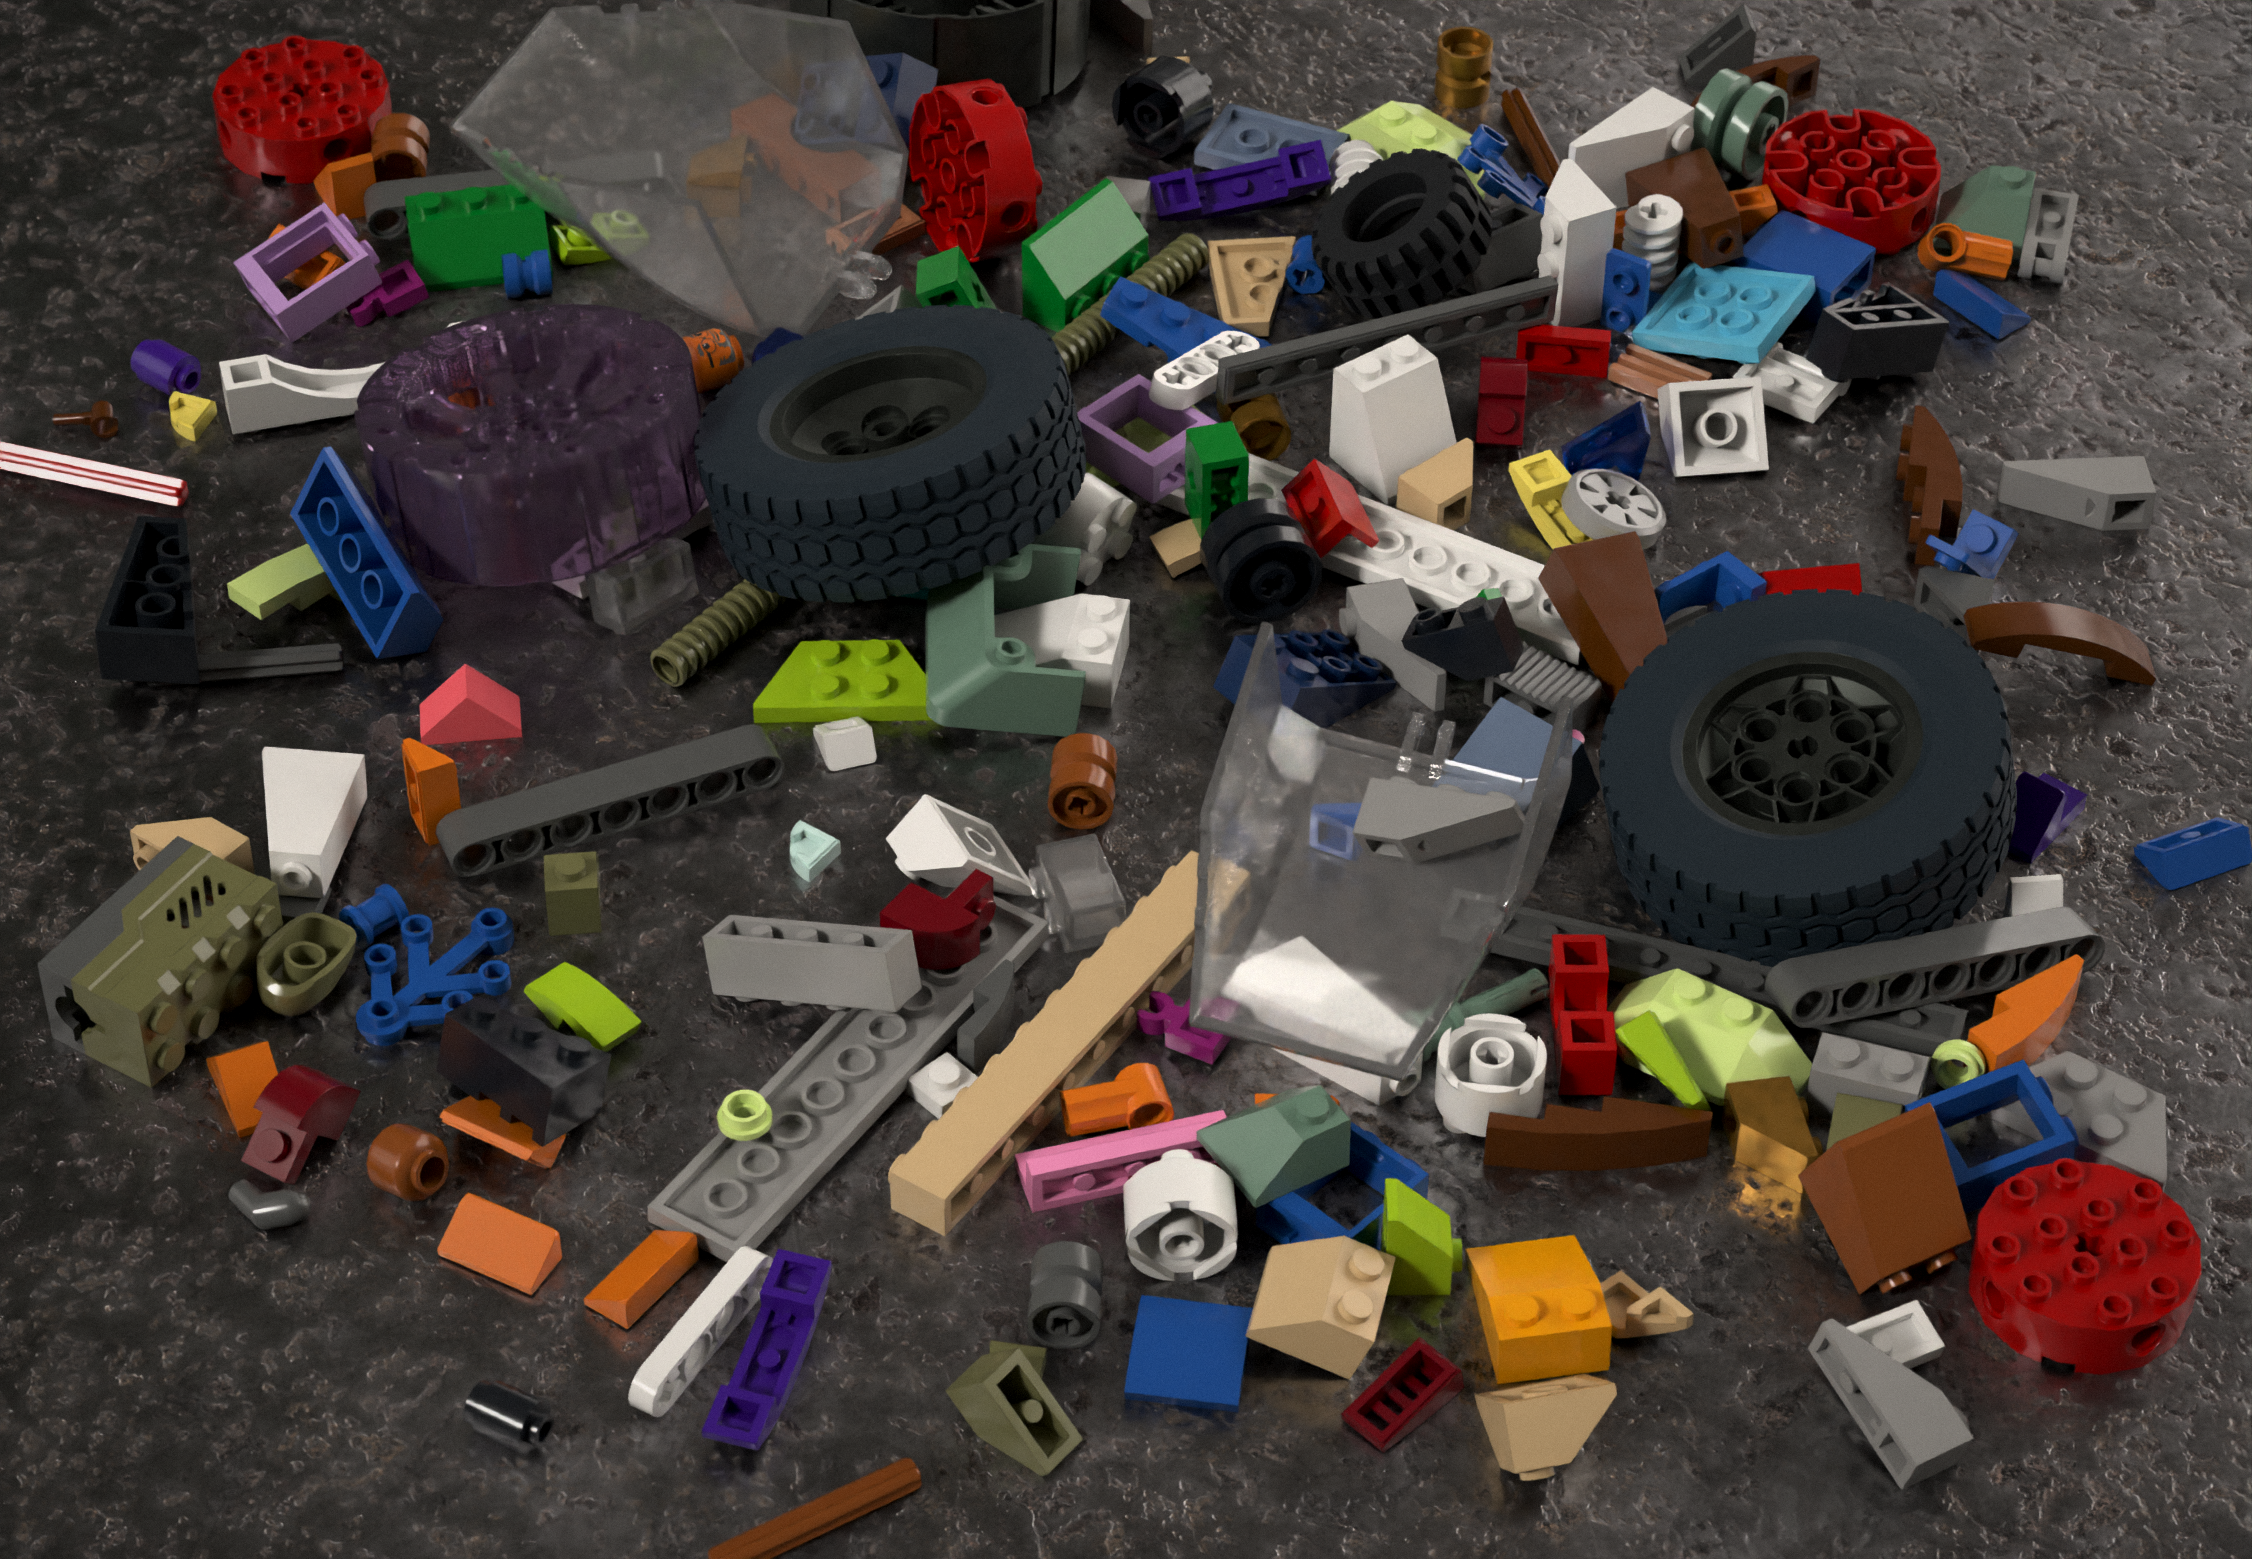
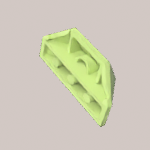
(1409, 127)
(1714, 1032)

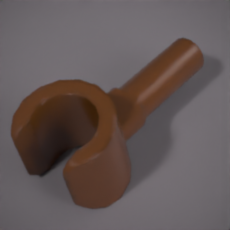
(99, 419)

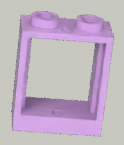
(294, 248)
(1146, 474)

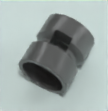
(1065, 1295)

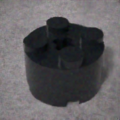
(1163, 106)

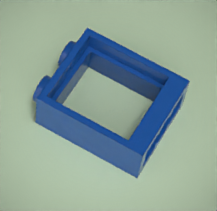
(1987, 1094)
(1296, 1220)

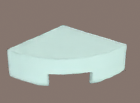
(811, 850)

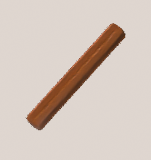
(822, 1513)

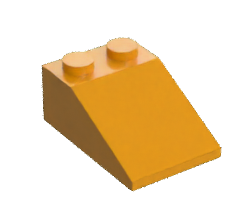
(1540, 1309)

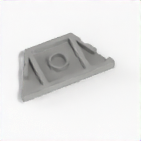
(2113, 1115)

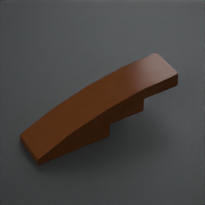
(1588, 1140)

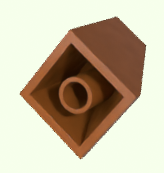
(1889, 1201)

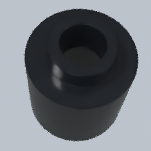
(508, 1415)

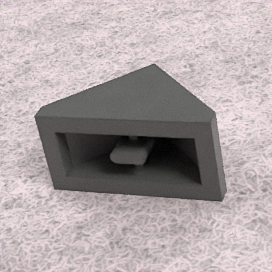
(1724, 46)
(1950, 594)

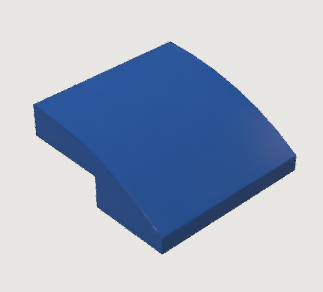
(1188, 1353)

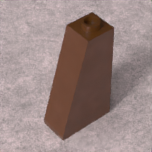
(1709, 219)
(1606, 604)

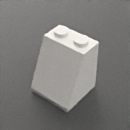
(1388, 415)

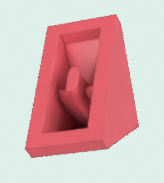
(469, 710)

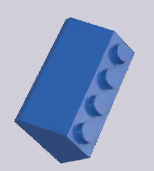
(364, 560)

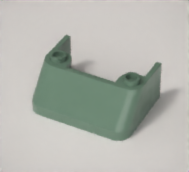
(993, 679)

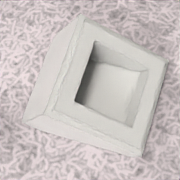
(846, 743)
(2033, 894)

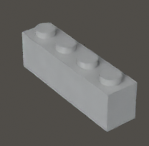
(812, 963)

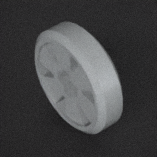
(1612, 504)

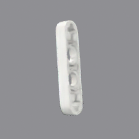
(1195, 372)
(699, 1332)

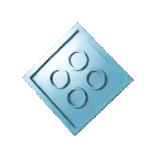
(1724, 312)

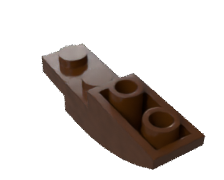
(1931, 482)

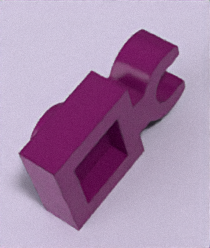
(397, 293)
(1179, 1035)

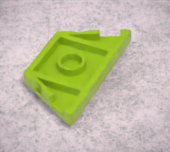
(843, 682)

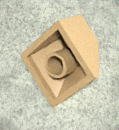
(1543, 1422)

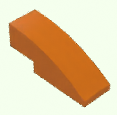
(2028, 1016)

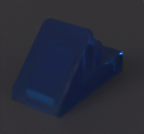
(1615, 442)

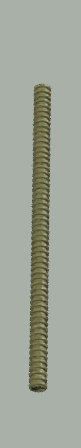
(749, 604)

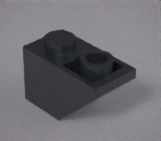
(1468, 639)

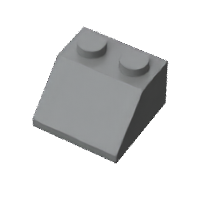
(1863, 1071)

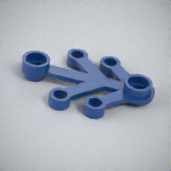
(1499, 176)
(387, 1016)

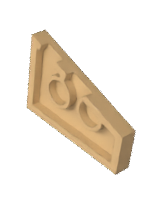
(1249, 280)

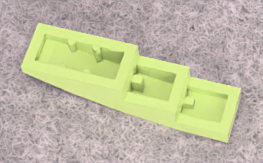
(286, 579)

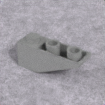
(2084, 491)
(1426, 822)

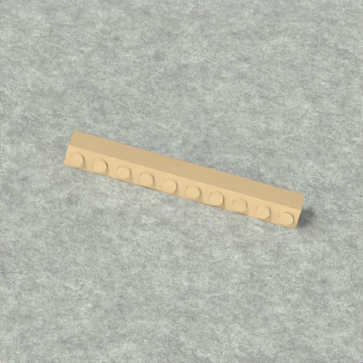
(1052, 1053)

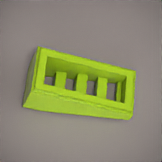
(1652, 1047)

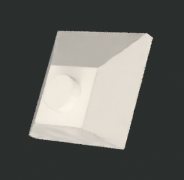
(1714, 426)
(950, 844)

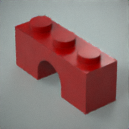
(1579, 1015)

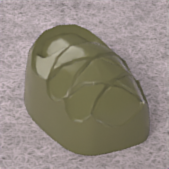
(303, 962)

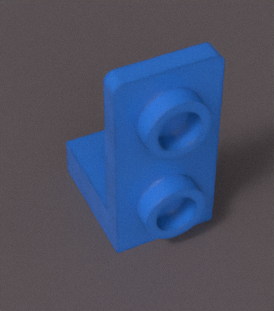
(1626, 291)
(1978, 548)
(1717, 579)

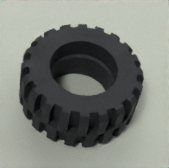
(1401, 233)

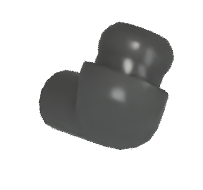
(269, 1209)

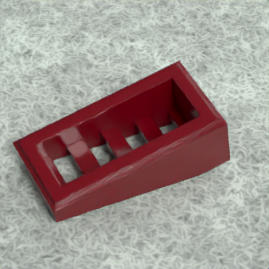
(1415, 1359)

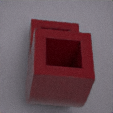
(1501, 402)
(944, 929)
(295, 1111)

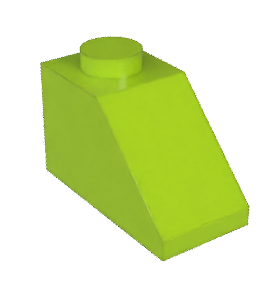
(1420, 1241)

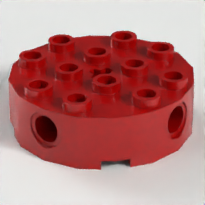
(299, 107)
(974, 169)
(1856, 176)
(2084, 1266)

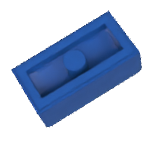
(1978, 303)
(2196, 852)

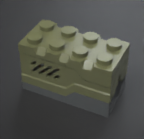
(160, 961)

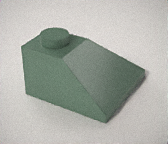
(1990, 205)
(1280, 1143)

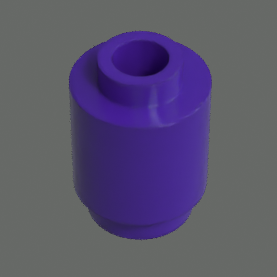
(166, 367)

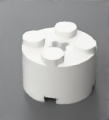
(1096, 524)
(1488, 1069)
(1180, 1217)

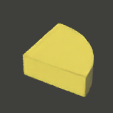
(191, 414)

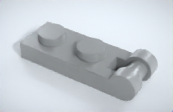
(2048, 235)

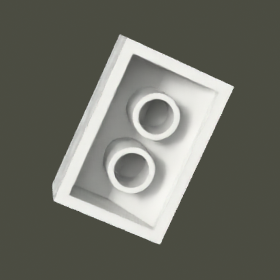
(1575, 244)

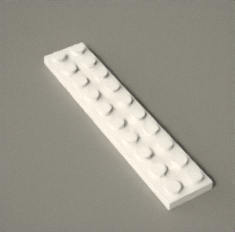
(1435, 562)

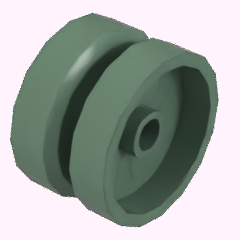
(1737, 120)

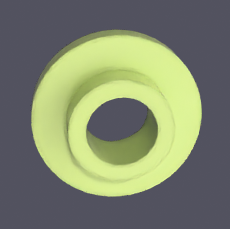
(1949, 1074)
(744, 1115)

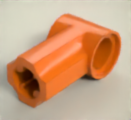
(1970, 252)
(1131, 1100)

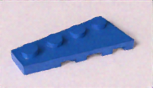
(1160, 320)

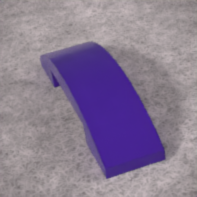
(1240, 187)
(773, 1352)

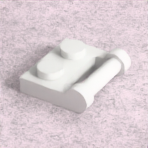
(1793, 384)

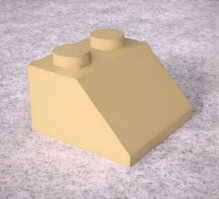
(1322, 1301)

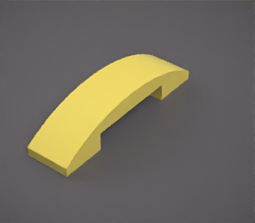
(1540, 485)

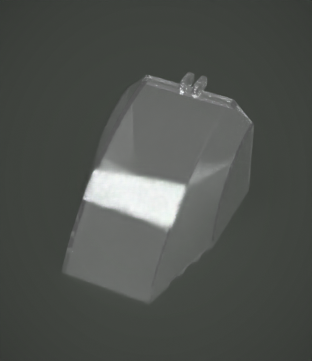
(704, 151)
(1309, 934)

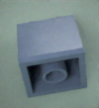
(1515, 745)

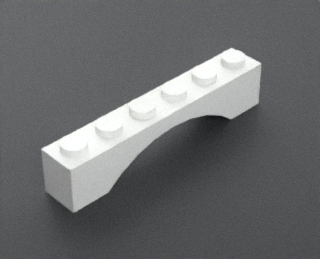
(273, 393)

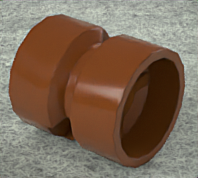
(400, 147)
(1082, 781)

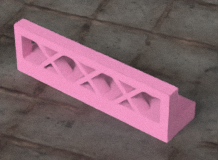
(1103, 1163)

